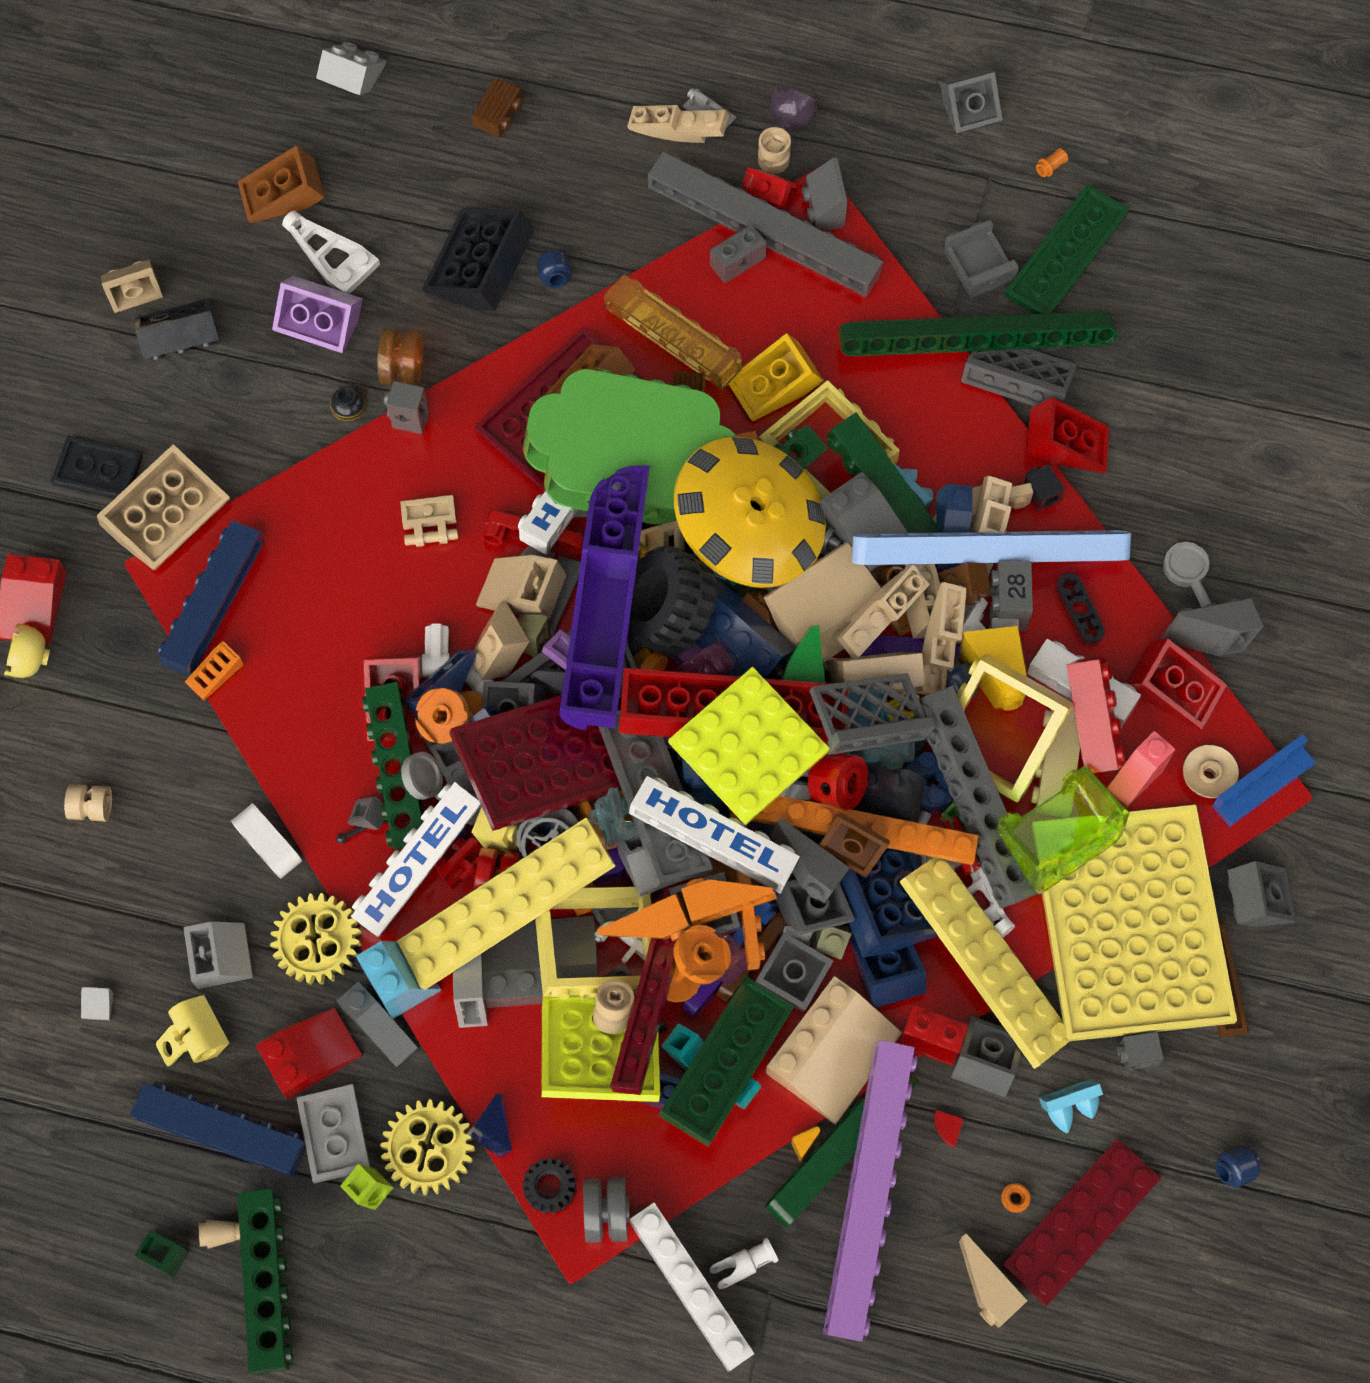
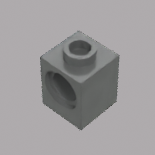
(1140, 1051)

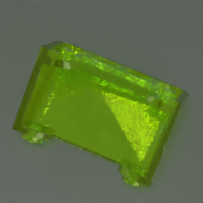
(1064, 830)

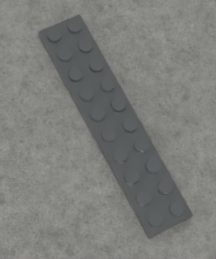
(633, 760)

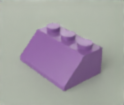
(316, 313)

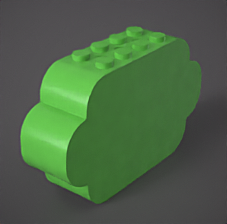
(617, 423)

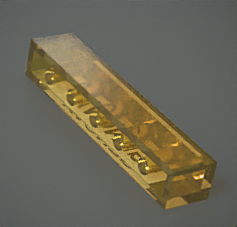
(673, 331)

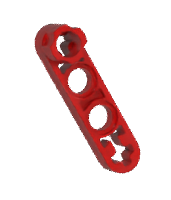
(501, 524)

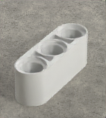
(266, 841)

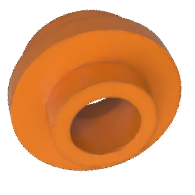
(1022, 1191)

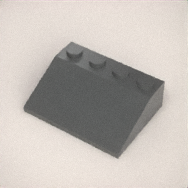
(513, 964)

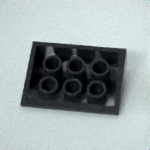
(479, 257)

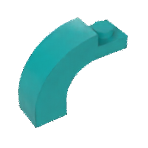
(684, 1045)

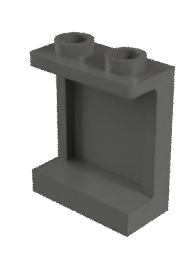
(979, 259)

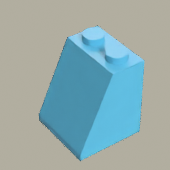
(393, 978)

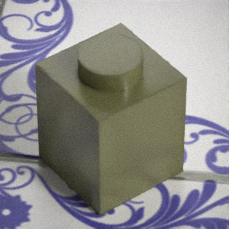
(832, 940)

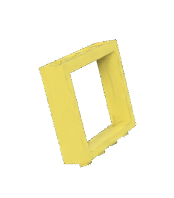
(836, 400)
(1034, 690)
(584, 898)

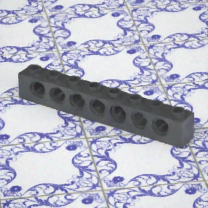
(974, 794)

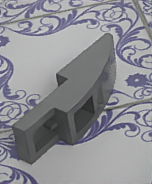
(451, 767)

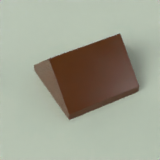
(854, 844)

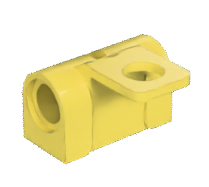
(193, 1031)

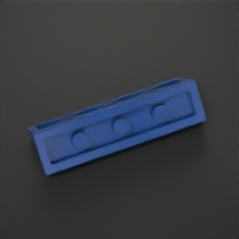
(1264, 782)

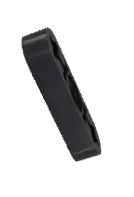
(1078, 589)

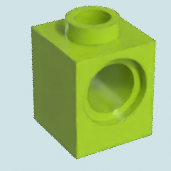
(366, 1186)

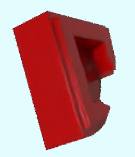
(947, 1127)

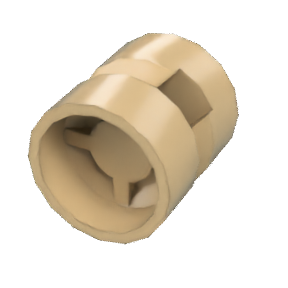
(774, 150)
(85, 802)
(613, 1006)

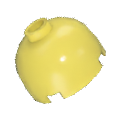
(26, 652)

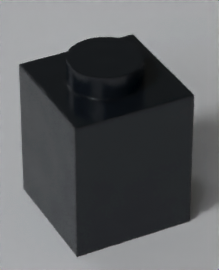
(1045, 486)

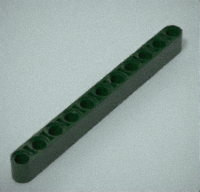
(977, 333)

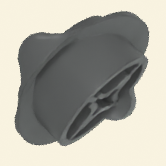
(527, 830)

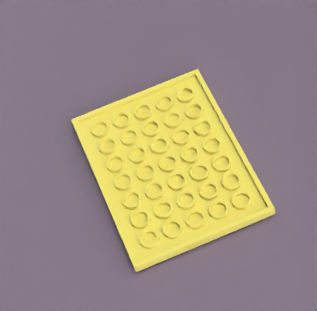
(1140, 934)

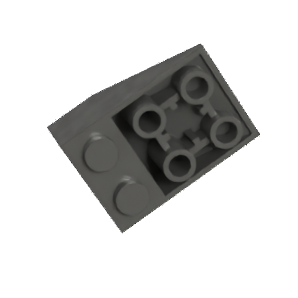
(1216, 628)

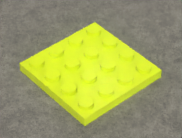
(748, 745)
(581, 1058)

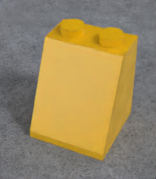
(1006, 648)

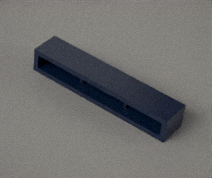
(211, 598)
(218, 1129)

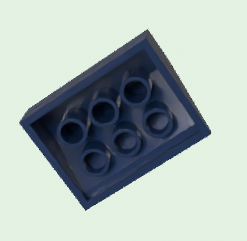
(881, 907)

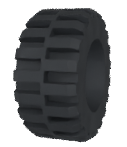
(671, 601)

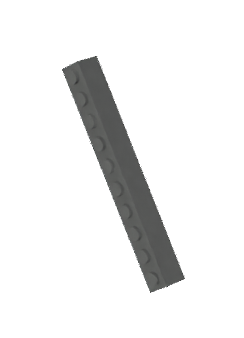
(779, 229)

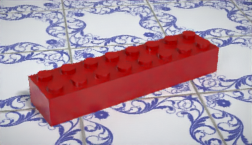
(667, 700)

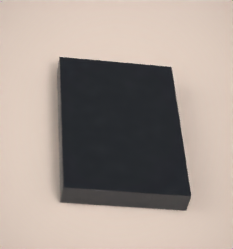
(95, 467)

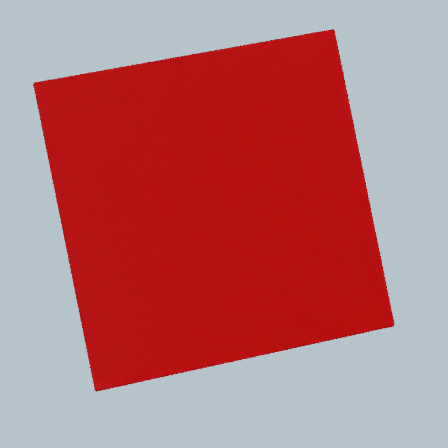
(347, 589)

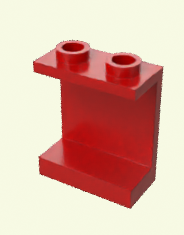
(934, 1035)

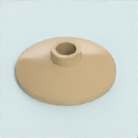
(1216, 761)

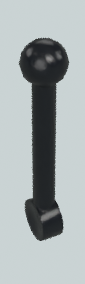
(342, 838)

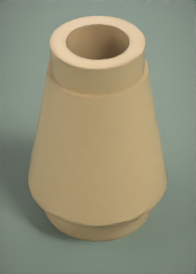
(216, 1233)

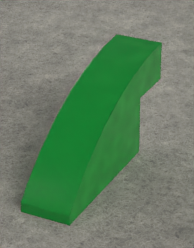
(806, 659)

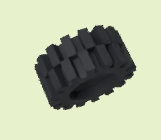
(542, 1169)

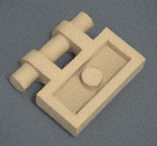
(427, 513)

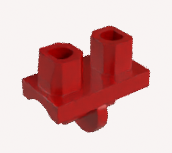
(461, 864)

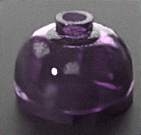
(792, 108)

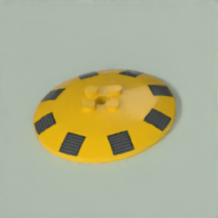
(725, 530)

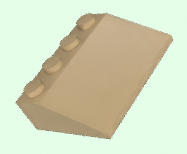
(162, 508)
(822, 597)
(832, 1050)

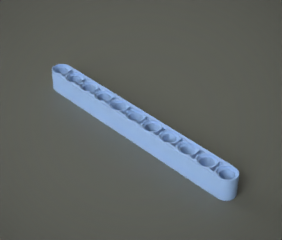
(990, 547)

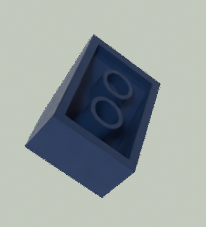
(890, 975)

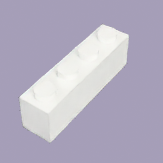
(1051, 669)

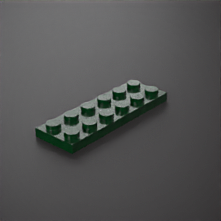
(1066, 252)
(726, 1061)

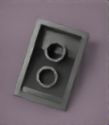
(859, 509)

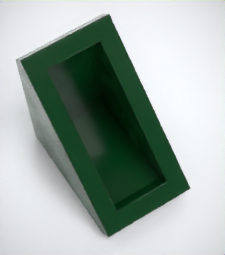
(162, 1253)

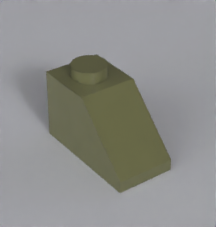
(537, 631)

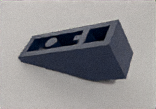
(953, 513)
(449, 675)

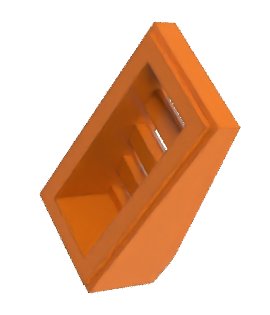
(220, 677)

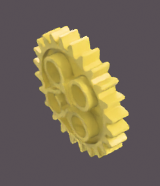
(291, 943)
(403, 1140)

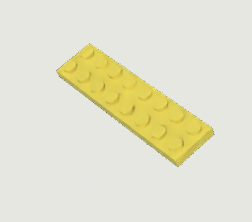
(505, 903)
(986, 960)

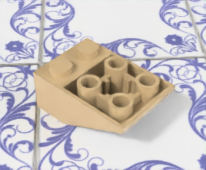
(526, 584)

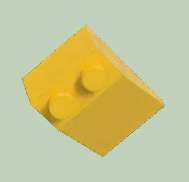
(775, 378)

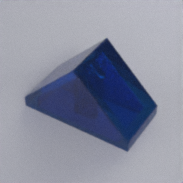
(492, 1128)

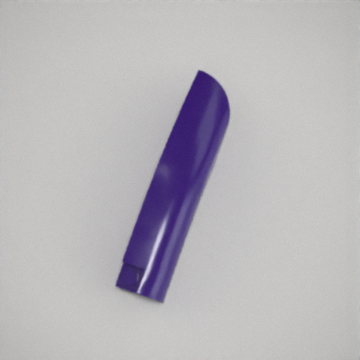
(604, 599)

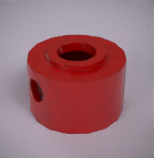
(838, 773)

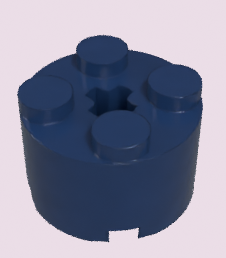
(937, 796)

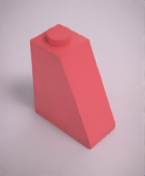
(1141, 769)

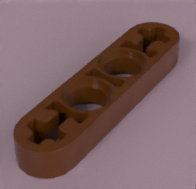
(769, 938)

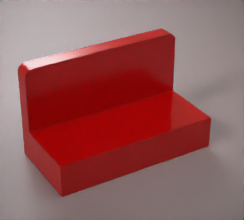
(768, 186)

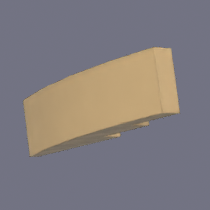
(941, 636)

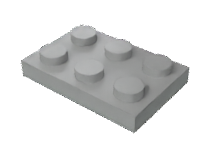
(332, 1133)

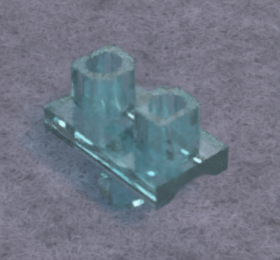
(610, 815)

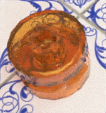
(400, 357)

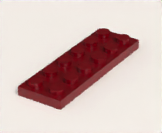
(1081, 1222)

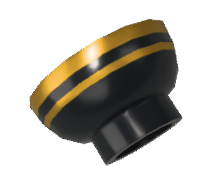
(348, 403)

